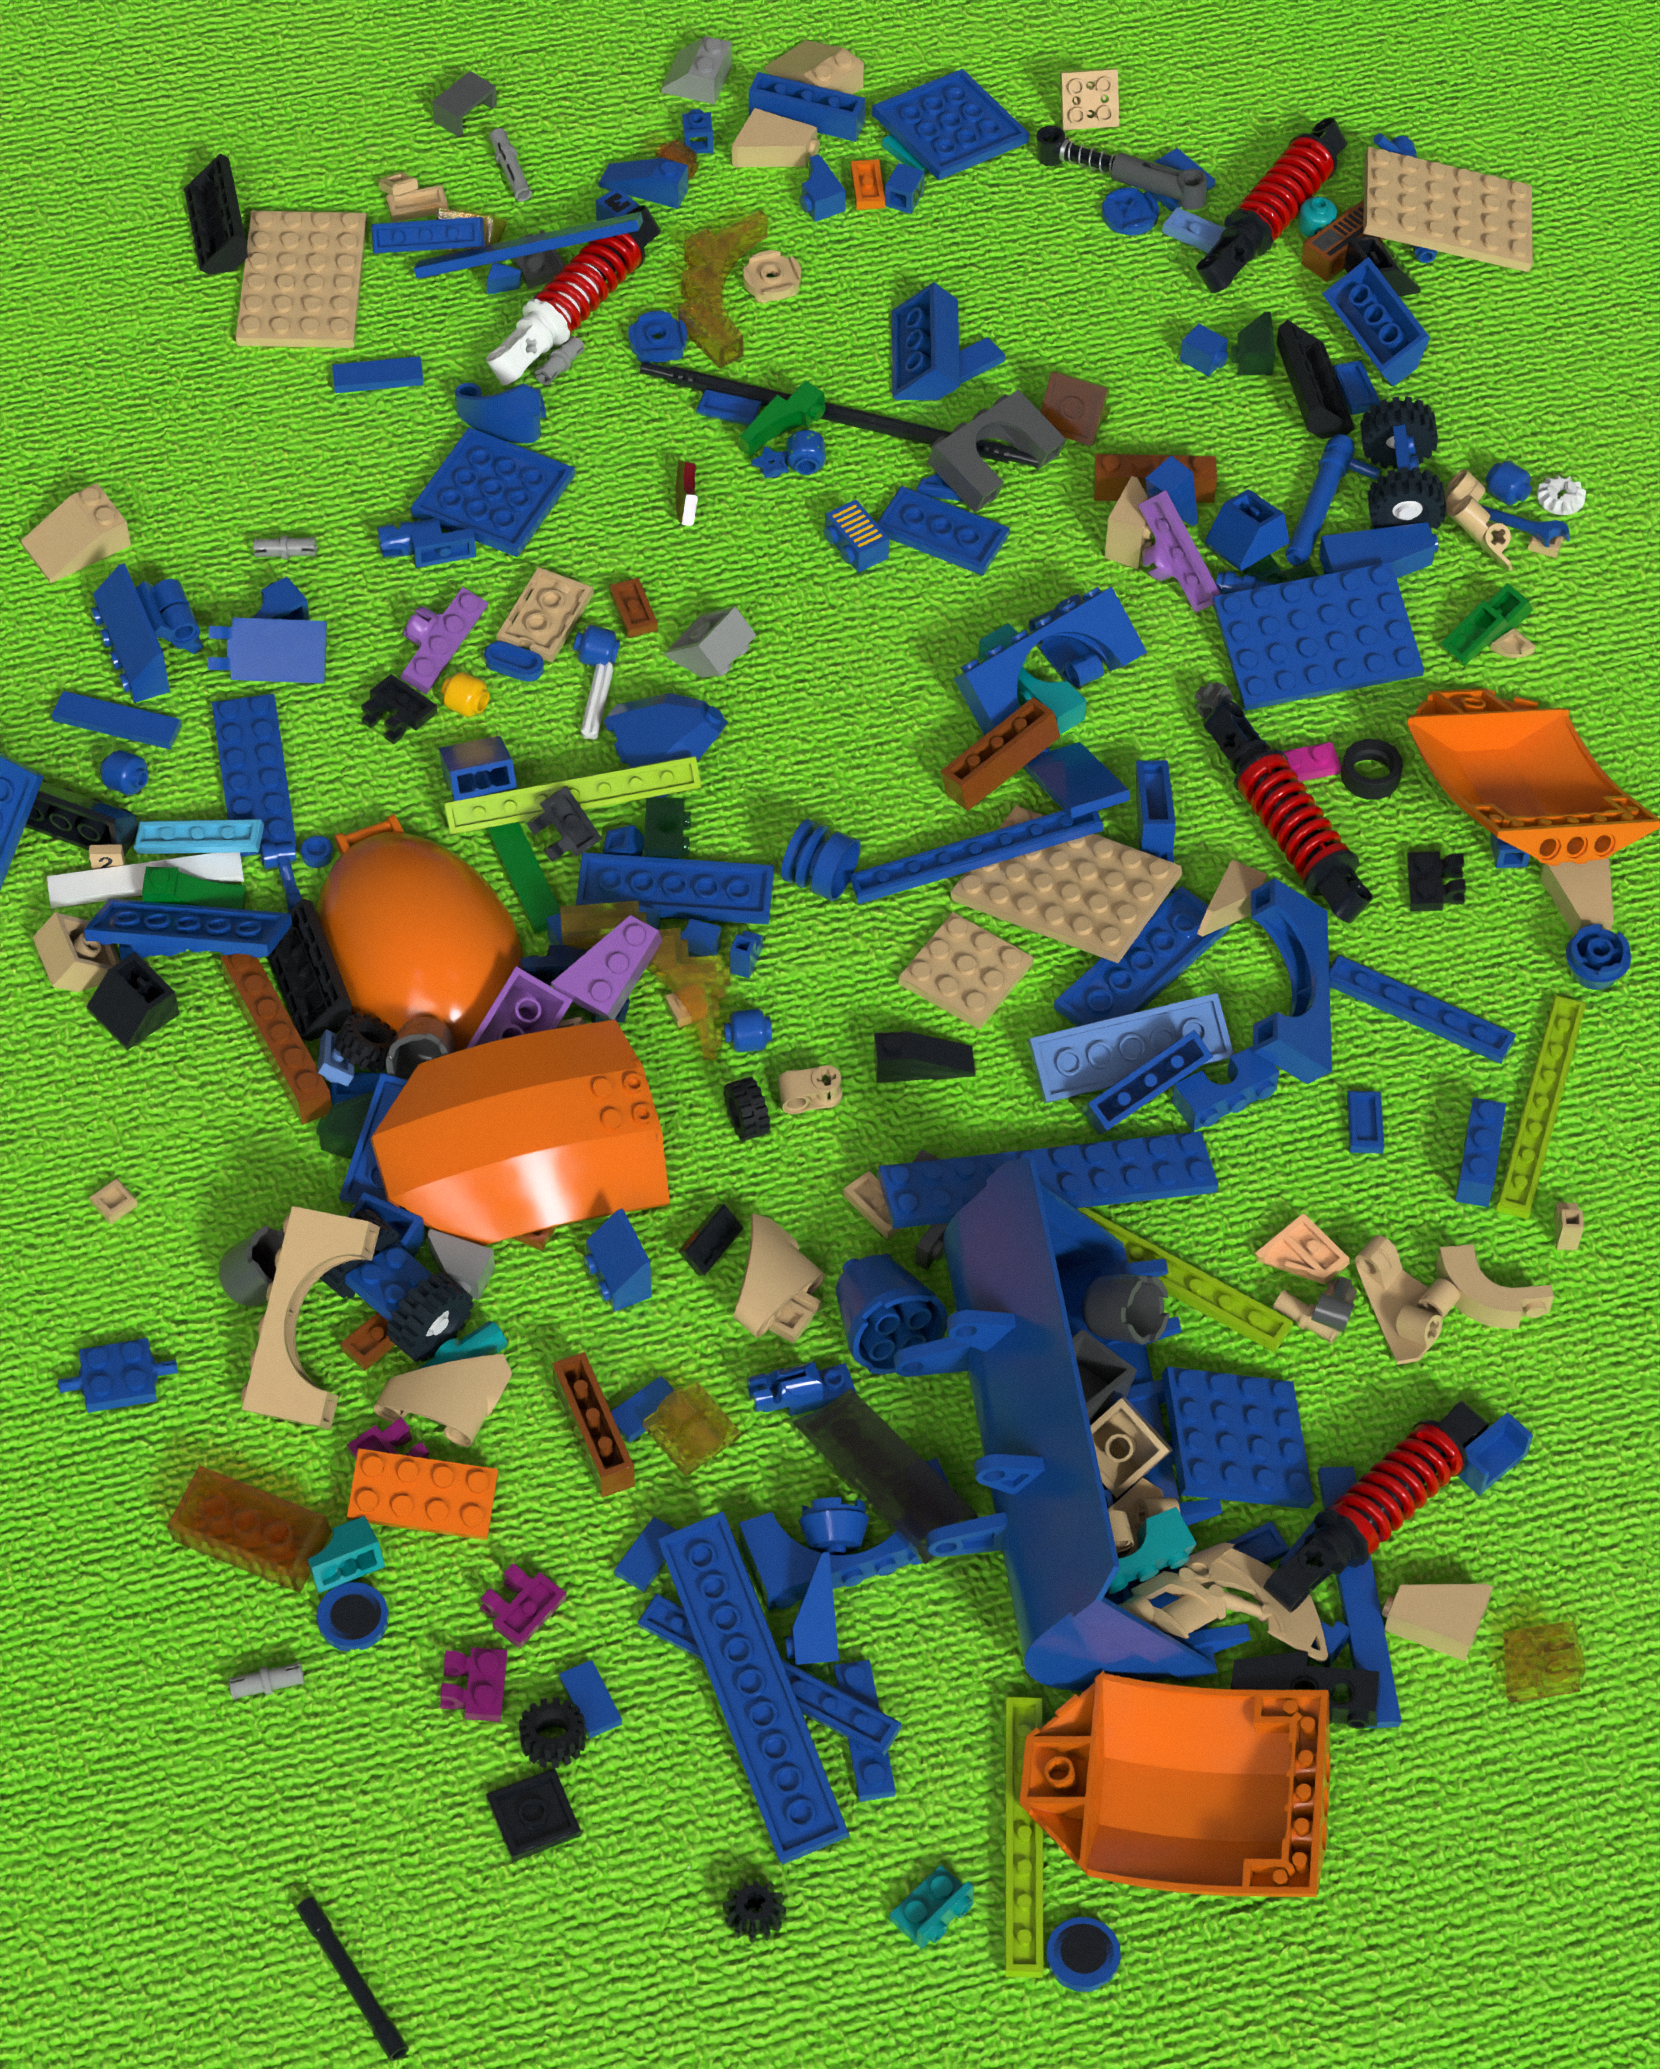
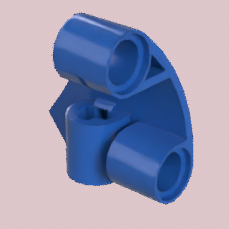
(507, 415)
(1067, 656)

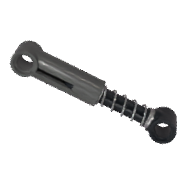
(1185, 186)

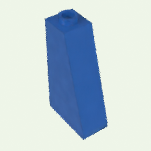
(1404, 546)

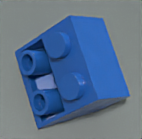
(1247, 530)

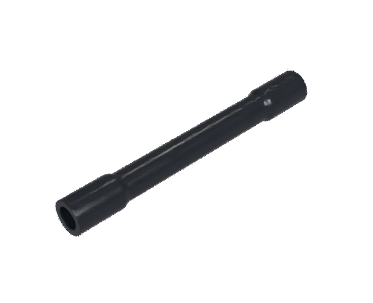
(381, 2025)

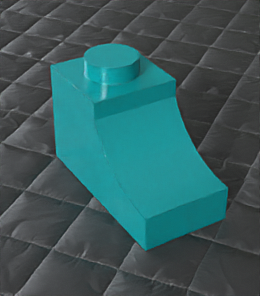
(348, 1556)

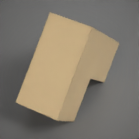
(1568, 1226)

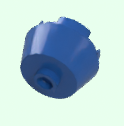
(1598, 957)
(834, 1525)

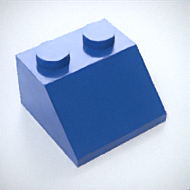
(618, 1263)

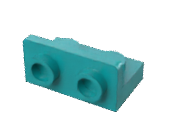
(932, 1906)

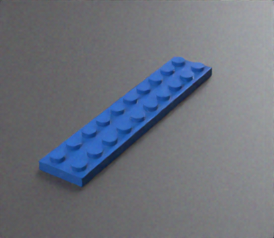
(1076, 1173)
(753, 1689)

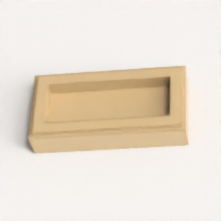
(416, 203)

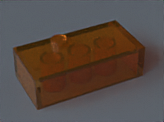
(249, 1528)

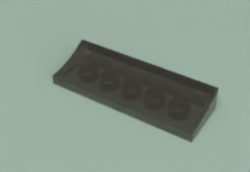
(882, 1471)

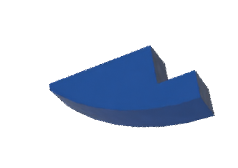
(1155, 809)

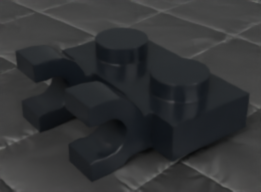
(401, 701)
(570, 821)
(1425, 880)

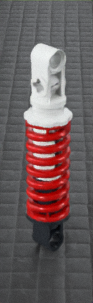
(571, 297)

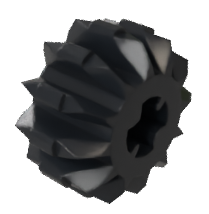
(749, 1922)

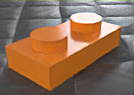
(867, 184)

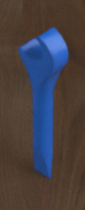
(1541, 530)

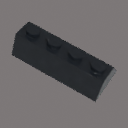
(80, 819)

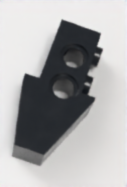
(1293, 1672)

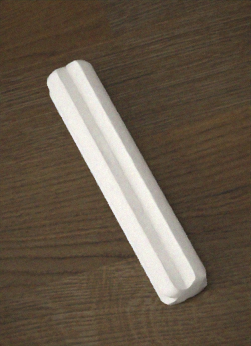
(596, 701)

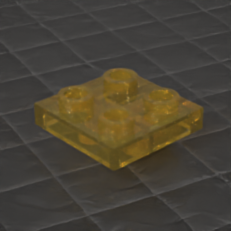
(1543, 1661)

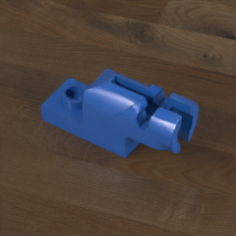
(426, 542)
(798, 1388)

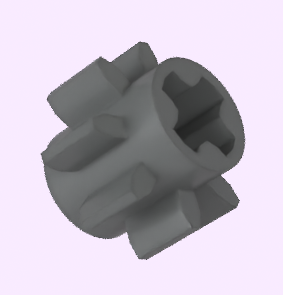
(1210, 697)

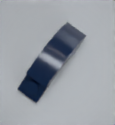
(554, 964)

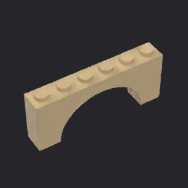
(310, 1248)

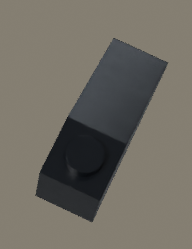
(920, 1057)

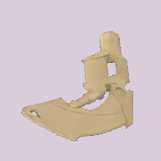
(1197, 1606)

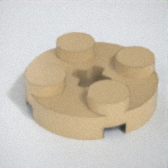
(772, 289)

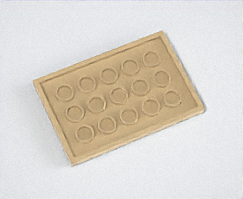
(1448, 209)
(302, 279)
(1073, 892)

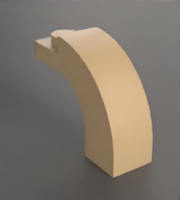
(1484, 1299)

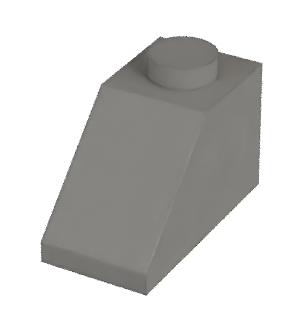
(462, 1261)

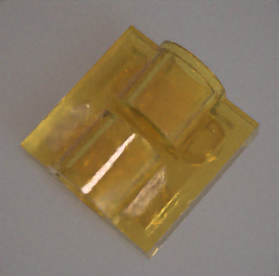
(691, 1428)

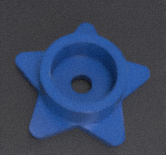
(771, 470)

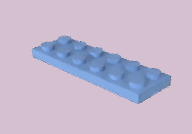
(1109, 1050)

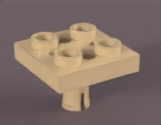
(1078, 85)

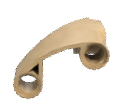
(772, 1275)
(1403, 1306)
(450, 1393)

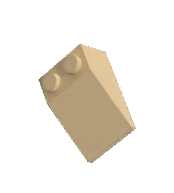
(820, 66)
(77, 534)

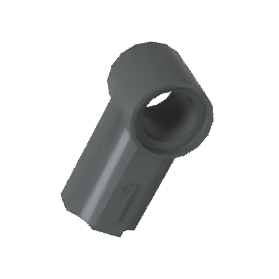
(1335, 1304)

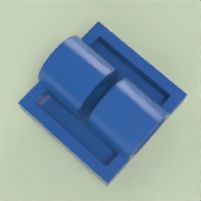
(170, 614)

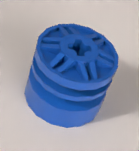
(820, 859)

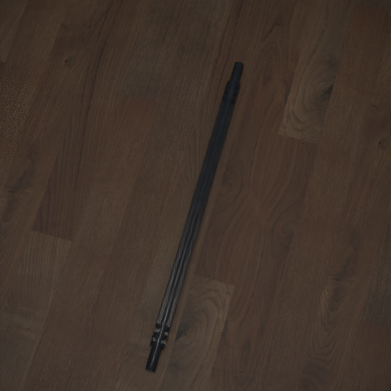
(833, 413)

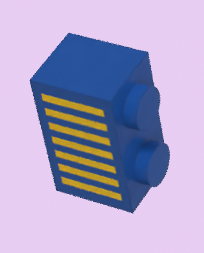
(856, 536)

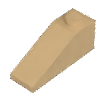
(1231, 898)

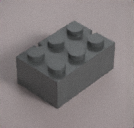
(1102, 1374)

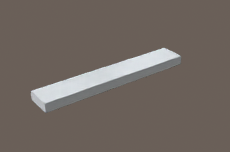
(128, 879)

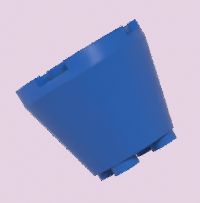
(886, 1311)

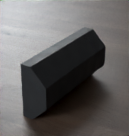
(216, 218)
(1313, 382)
(310, 975)

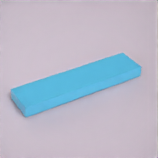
(199, 836)

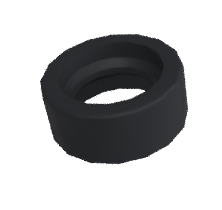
(1371, 750)

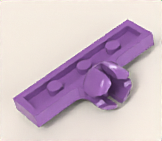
(1176, 552)
(439, 637)

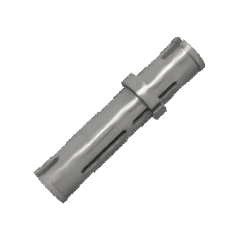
(506, 156)

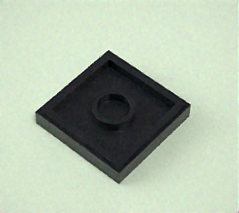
(533, 1815)

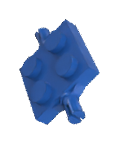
(117, 1375)

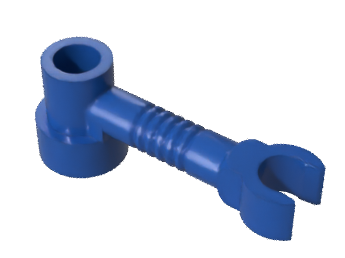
(280, 857)

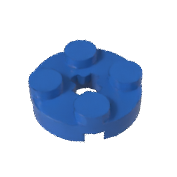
(649, 349)

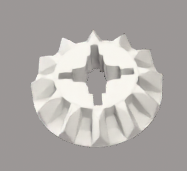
(1569, 503)

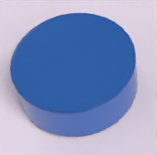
(316, 851)

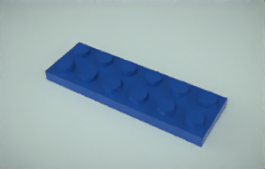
(254, 766)
(679, 886)
(188, 927)
(1151, 964)

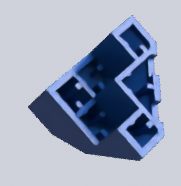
(663, 729)

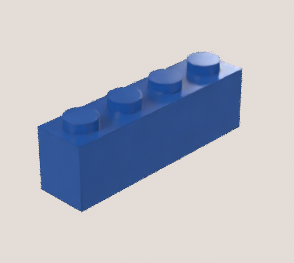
(827, 109)
(1146, 1082)

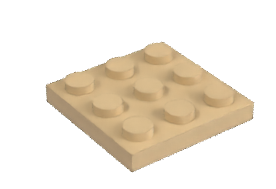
(966, 970)

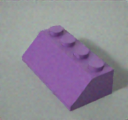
(521, 1009)

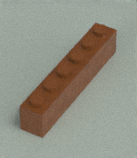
(277, 1036)

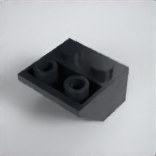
(1384, 259)
(133, 1001)

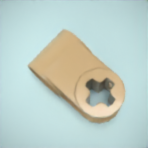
(808, 1091)

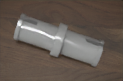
(559, 360)
(285, 547)
(266, 1680)

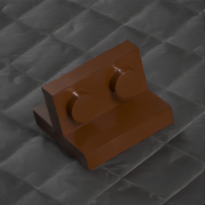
(1075, 406)

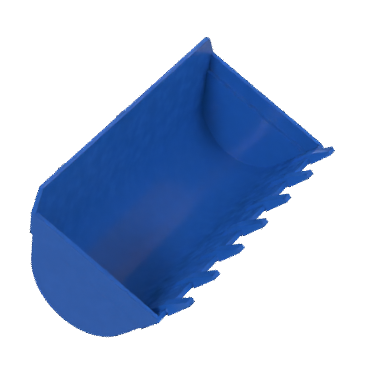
(1018, 1290)

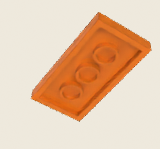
(422, 1494)

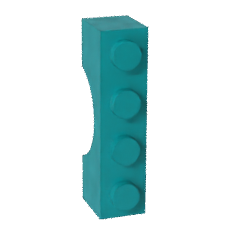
(1060, 697)
(1160, 1543)

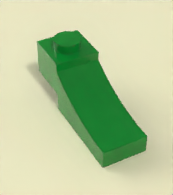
(802, 408)
(1486, 624)
(175, 887)

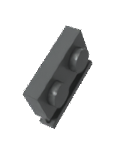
(538, 267)

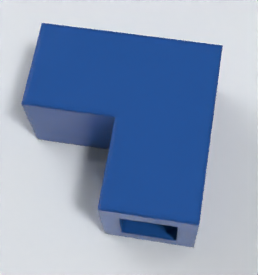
(745, 953)

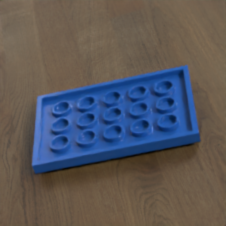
(1317, 636)

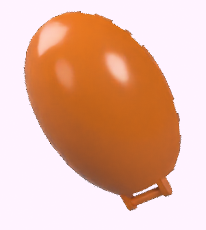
(415, 930)

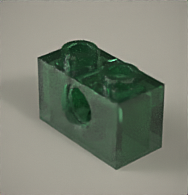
(665, 828)

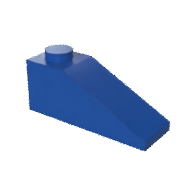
(649, 179)
(1179, 485)
(814, 1627)

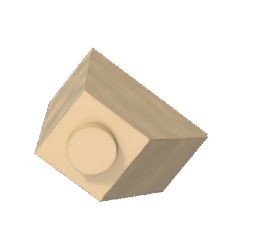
(774, 142)
(1581, 892)
(1438, 1615)

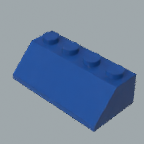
(1379, 321)
(925, 346)
(130, 637)

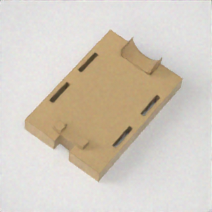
(547, 614)

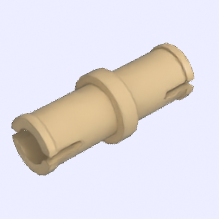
(1302, 1315)

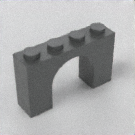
(1011, 420)

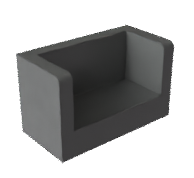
(461, 99)

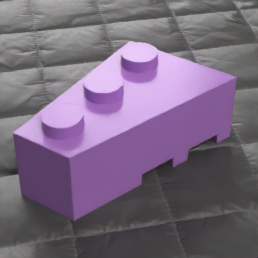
(610, 969)

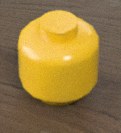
(465, 694)

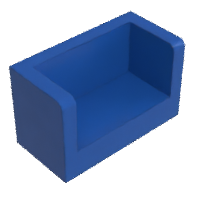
(407, 1224)
(1495, 1453)

